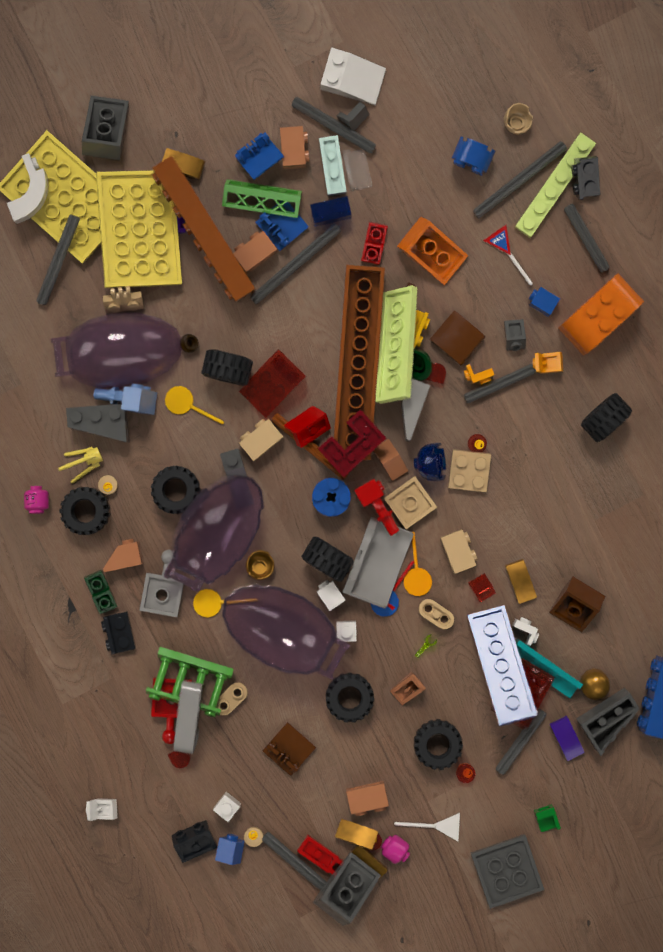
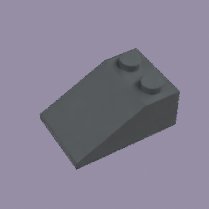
(105, 128)
(347, 889)

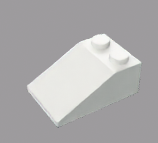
(352, 77)

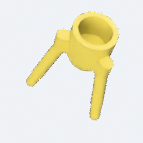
(91, 457)

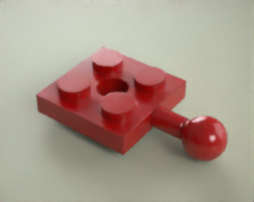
(165, 709)

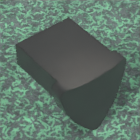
(355, 117)

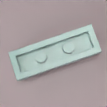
(332, 165)

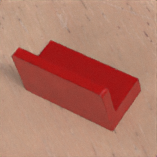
(308, 425)

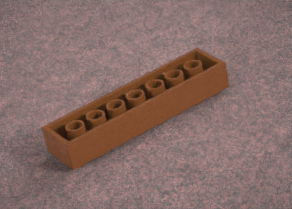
(203, 228)

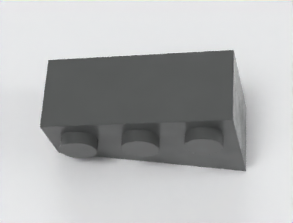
(100, 420)
(608, 718)

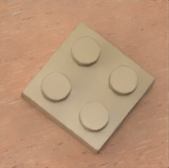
(469, 470)
(410, 502)

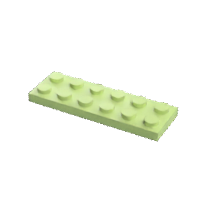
(396, 345)

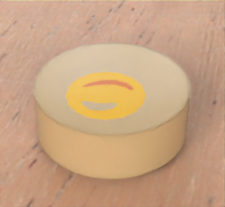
(107, 484)
(253, 836)

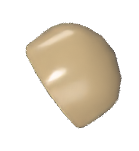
(518, 119)

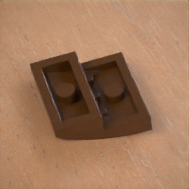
(457, 338)

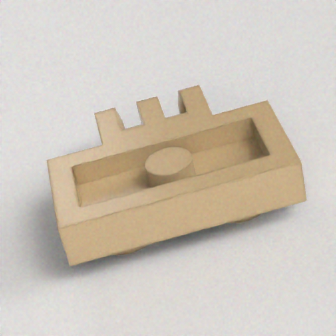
(123, 300)

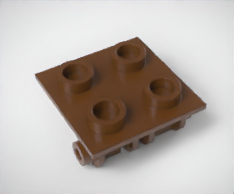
(289, 749)

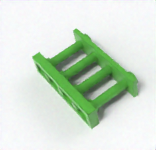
(185, 662)

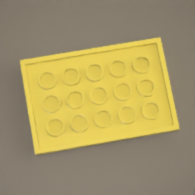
(70, 192)
(137, 231)

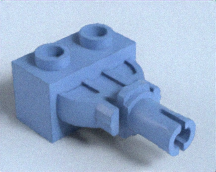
(134, 398)

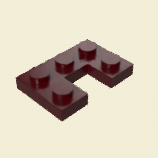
(369, 439)

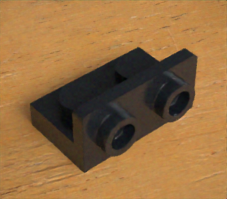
(586, 177)
(118, 632)
(193, 841)

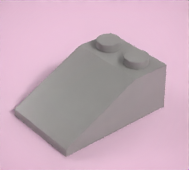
(412, 407)

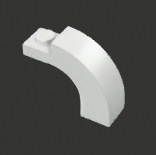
(34, 198)

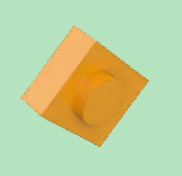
(548, 362)
(483, 376)

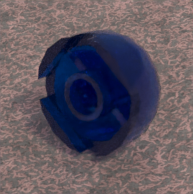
(431, 462)

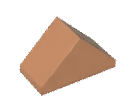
(390, 459)
(407, 688)

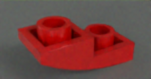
(374, 243)

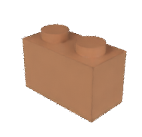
(293, 147)
(255, 251)
(367, 798)

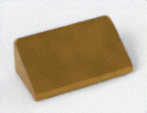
(363, 854)

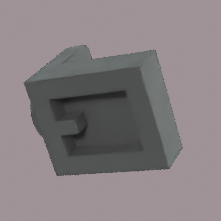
(515, 334)

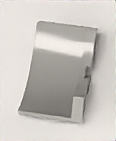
(377, 564)

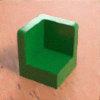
(547, 818)

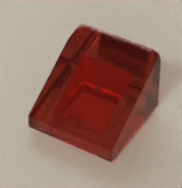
(482, 587)

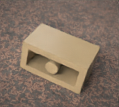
(260, 439)
(458, 551)

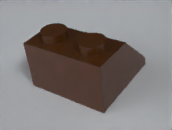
(577, 604)

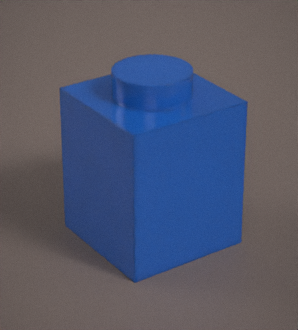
(543, 301)
(230, 849)

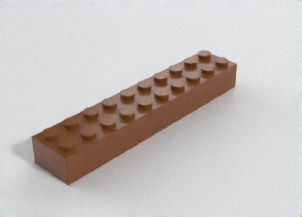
(358, 349)

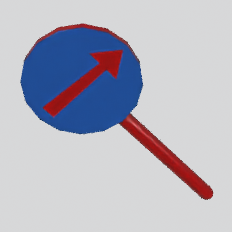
(393, 601)

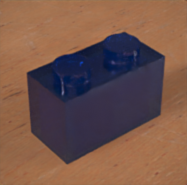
(330, 211)

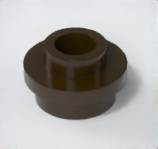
(193, 343)

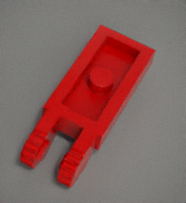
(319, 854)

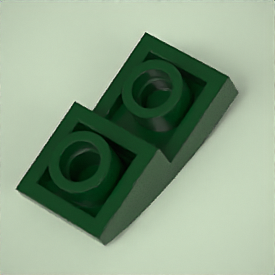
(100, 591)

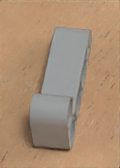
(187, 718)

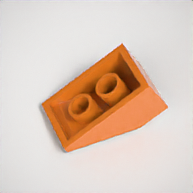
(432, 250)

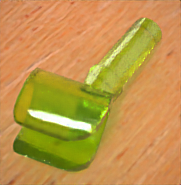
(425, 646)

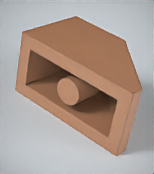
(125, 556)

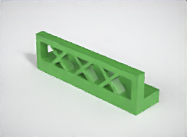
(265, 192)

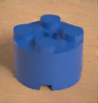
(473, 155)
(333, 486)

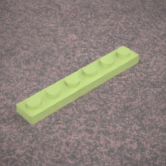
(554, 186)

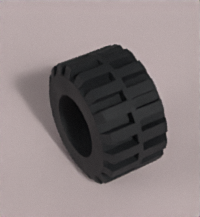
(227, 367)
(606, 417)
(160, 481)
(68, 511)
(327, 559)
(359, 711)
(438, 761)

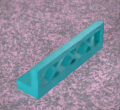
(563, 682)

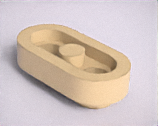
(436, 613)
(231, 699)

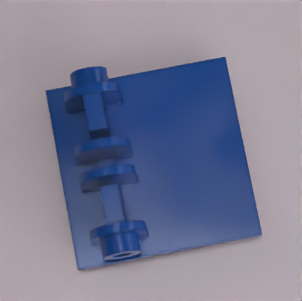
(259, 156)
(280, 228)

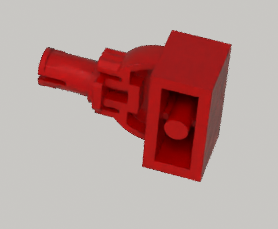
(371, 494)

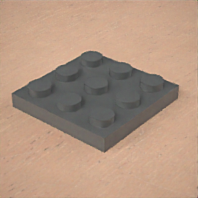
(507, 871)

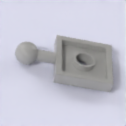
(154, 583)

